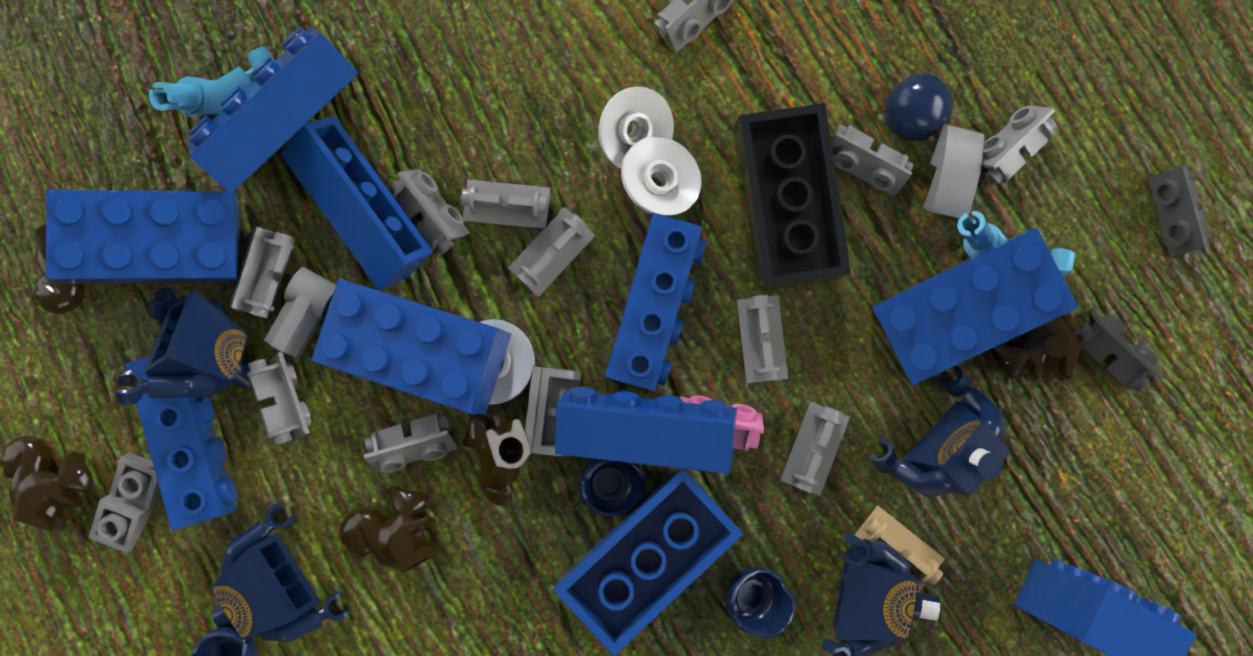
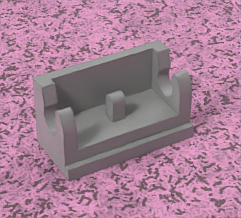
(545, 392)

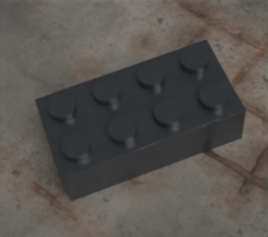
(792, 196)

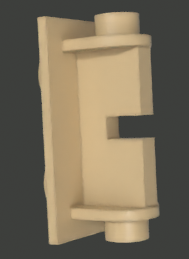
(922, 558)

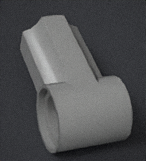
(305, 306)

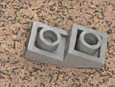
(957, 173)
(129, 504)

